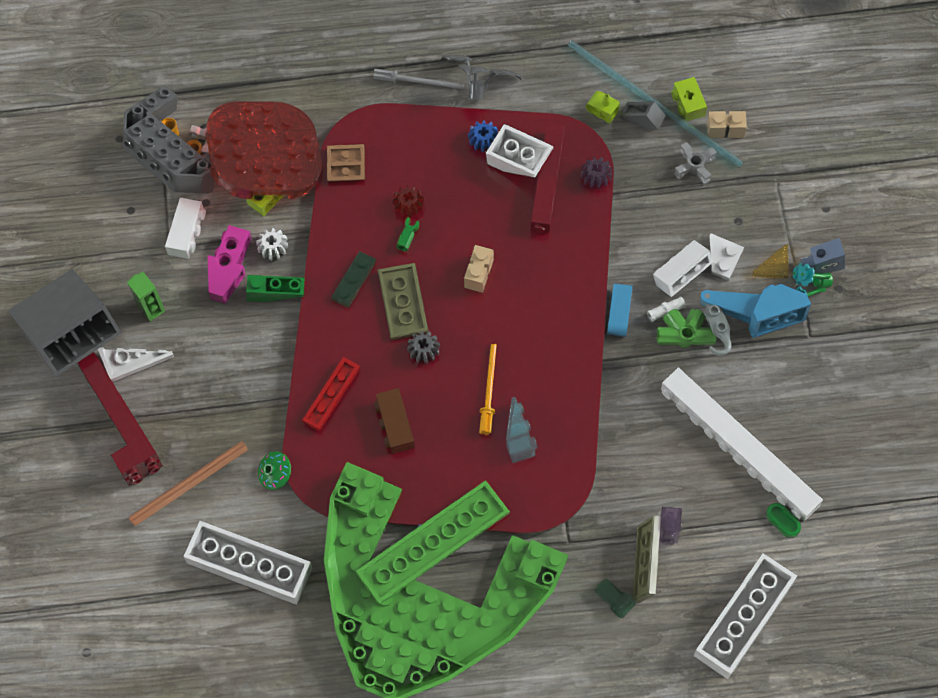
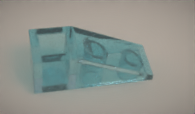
(518, 439)

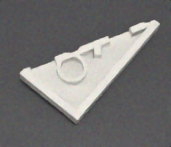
(124, 362)

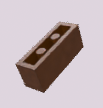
(394, 421)

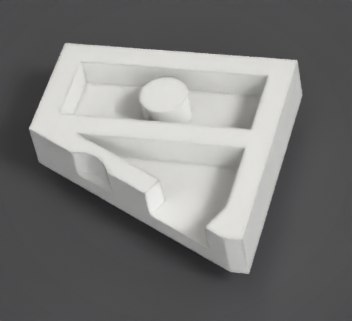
(724, 256)

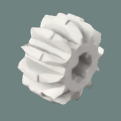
(279, 244)

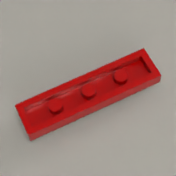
(331, 394)

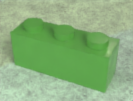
(146, 296)

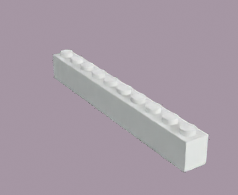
(741, 445)

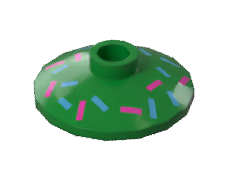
(280, 470)

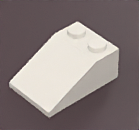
(517, 152)

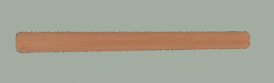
(188, 483)

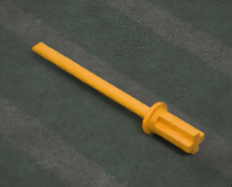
(487, 412)

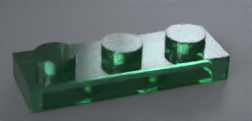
(353, 279)

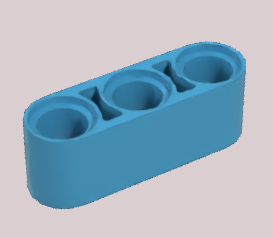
(619, 310)

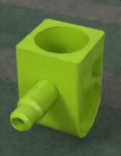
(603, 106)

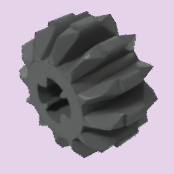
(420, 341)

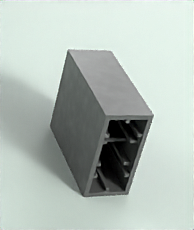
(64, 322)

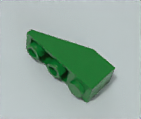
(273, 288)

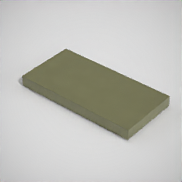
(402, 301)
(646, 559)

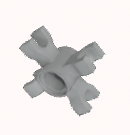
(699, 170)

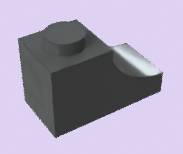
(643, 113)

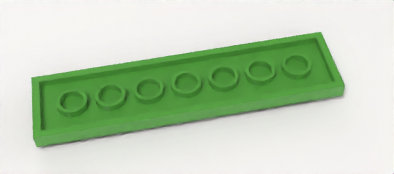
(432, 542)

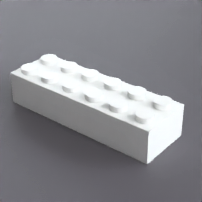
(248, 562)
(745, 616)

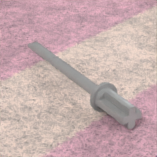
(393, 76)

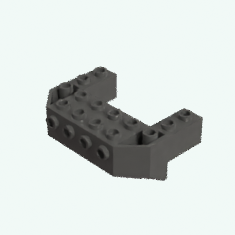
(161, 148)

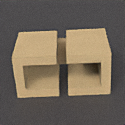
(719, 120)
(478, 268)

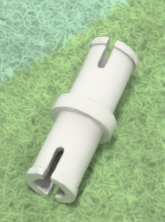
(665, 307)

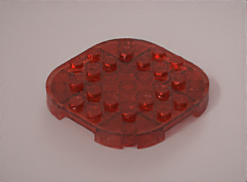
(263, 149)

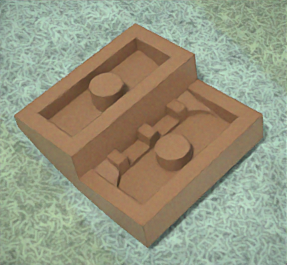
(345, 162)

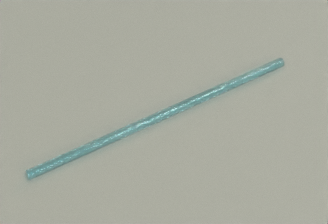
(642, 94)

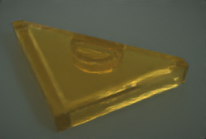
(775, 266)

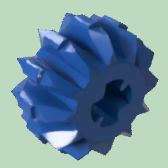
(482, 135)

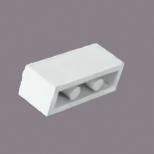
(185, 228)
(682, 268)

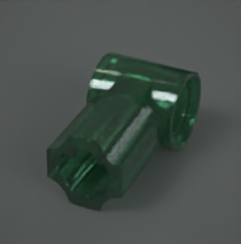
(619, 601)

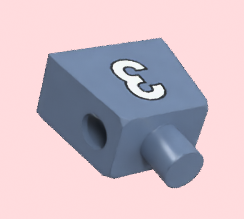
(826, 257)

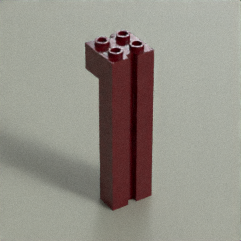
(138, 456)

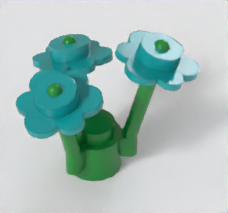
(806, 275)

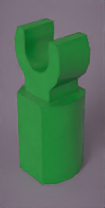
(407, 235)

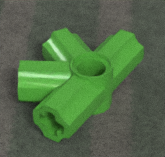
(679, 326)

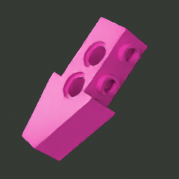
(225, 279)

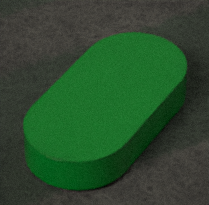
(783, 520)

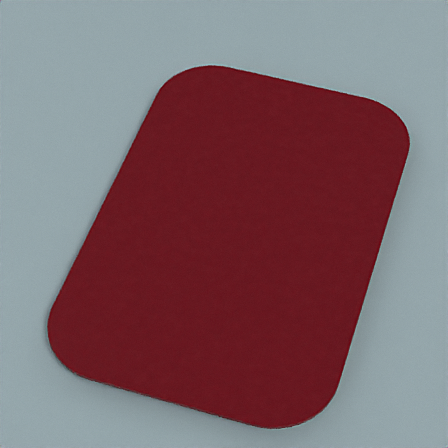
(537, 306)

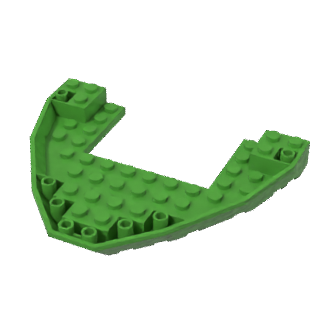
(419, 632)

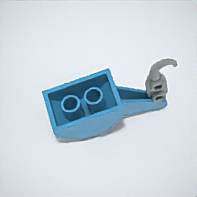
(765, 312)

